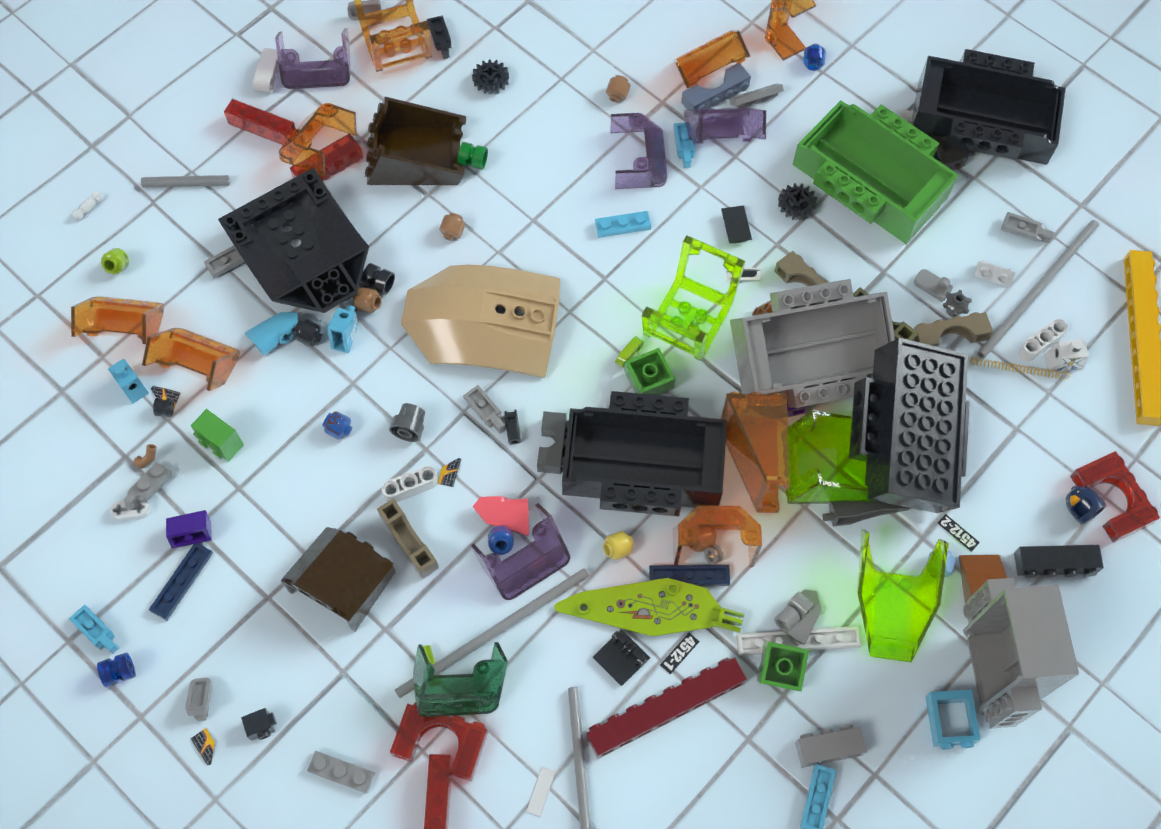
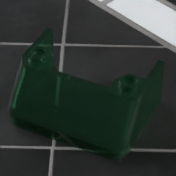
(459, 692)

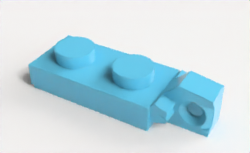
(684, 146)
(94, 629)

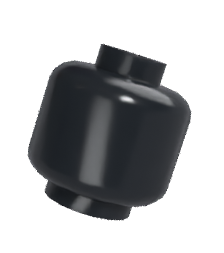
(308, 332)

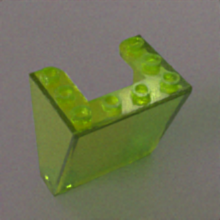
(821, 461)

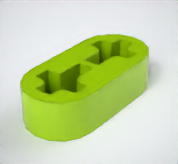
(629, 351)

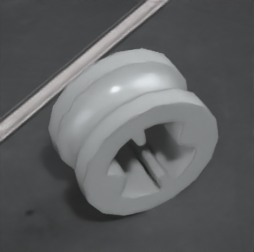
(713, 554)

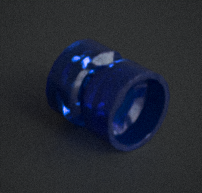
(114, 670)

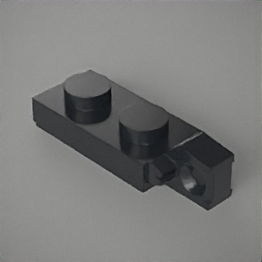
(440, 35)

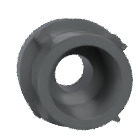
(408, 423)

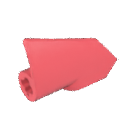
(505, 512)

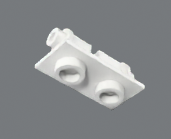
(994, 273)

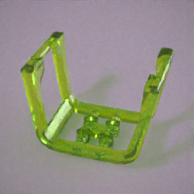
(702, 340)

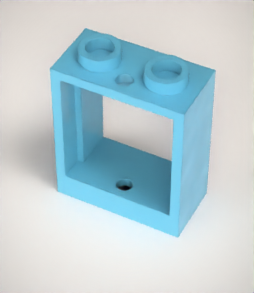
(945, 697)

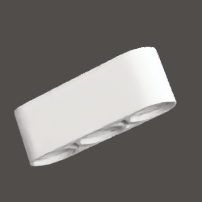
(266, 71)
(1038, 346)
(416, 476)

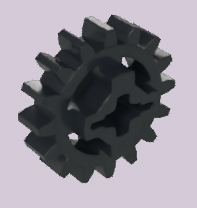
(490, 76)
(805, 205)

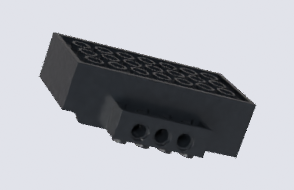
(990, 106)
(913, 426)
(644, 455)

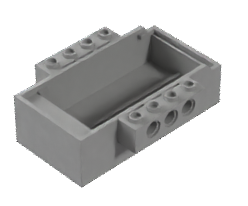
(812, 342)
(1017, 648)

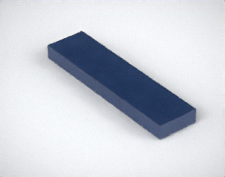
(693, 574)
(180, 581)

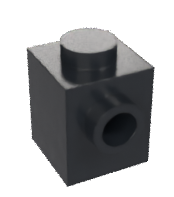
(259, 724)

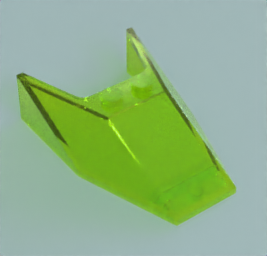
(898, 606)

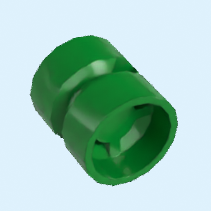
(472, 155)

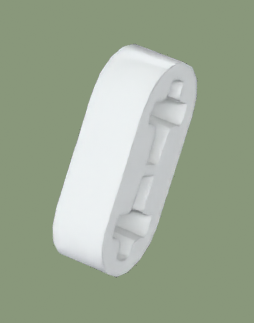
(129, 514)

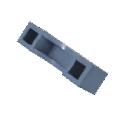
(735, 81)

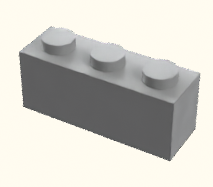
(830, 746)

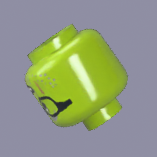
(115, 261)

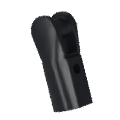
(512, 428)

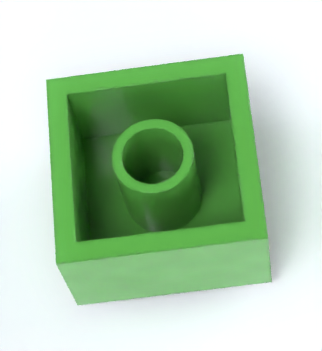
(649, 373)
(216, 435)
(782, 665)

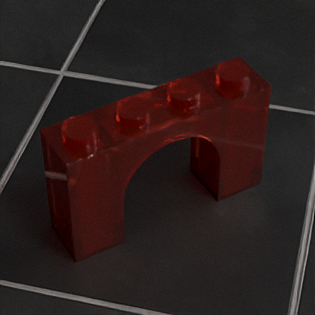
(1112, 471)
(470, 739)

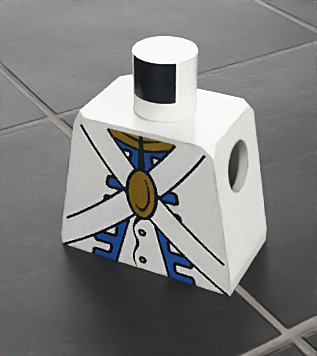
(1067, 355)

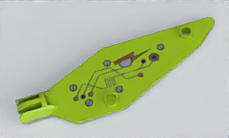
(652, 608)

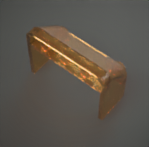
(778, 32)
(711, 57)
(297, 147)
(116, 315)
(192, 352)

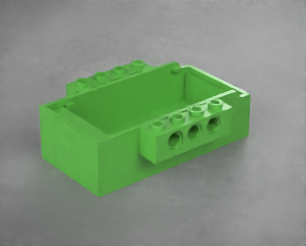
(876, 167)

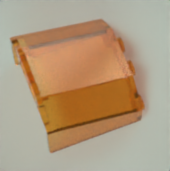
(718, 518)

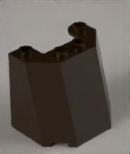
(341, 575)

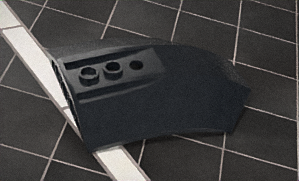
(331, 251)

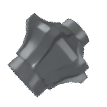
(956, 303)

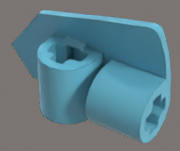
(272, 331)

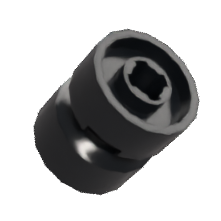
(377, 278)

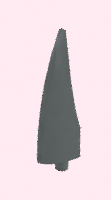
(852, 511)

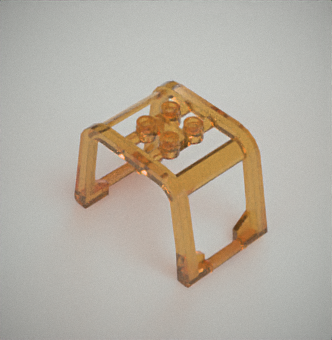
(420, 29)

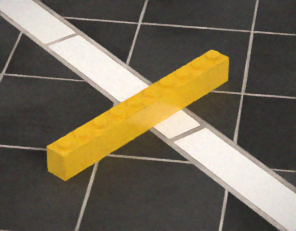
(1144, 335)

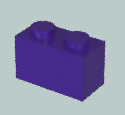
(188, 529)

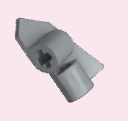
(800, 615)

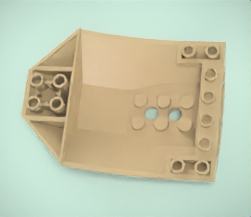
(457, 322)

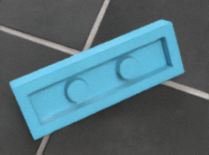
(622, 224)
(818, 797)

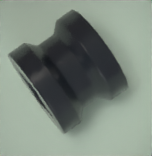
(163, 407)

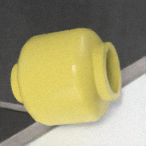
(618, 545)

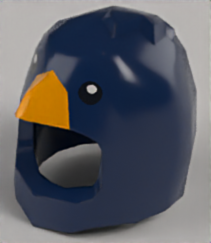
(1084, 504)

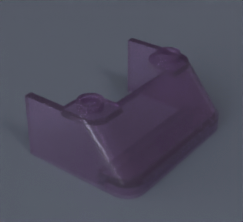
(314, 73)
(725, 123)
(648, 170)
(528, 564)

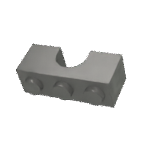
(551, 458)

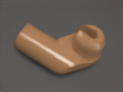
(148, 458)

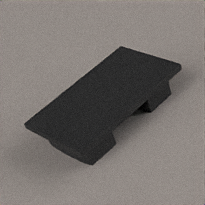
(736, 224)

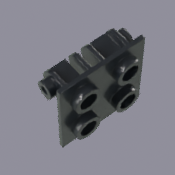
(621, 657)

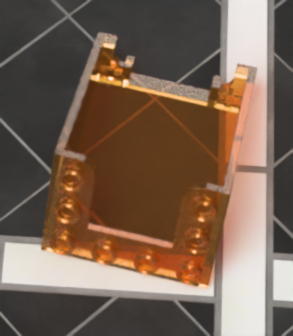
(759, 444)

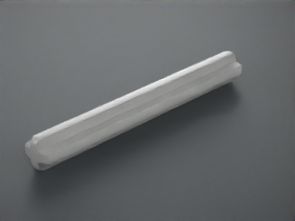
(185, 181)

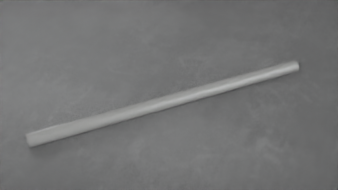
(1037, 289)
(499, 628)
(579, 759)

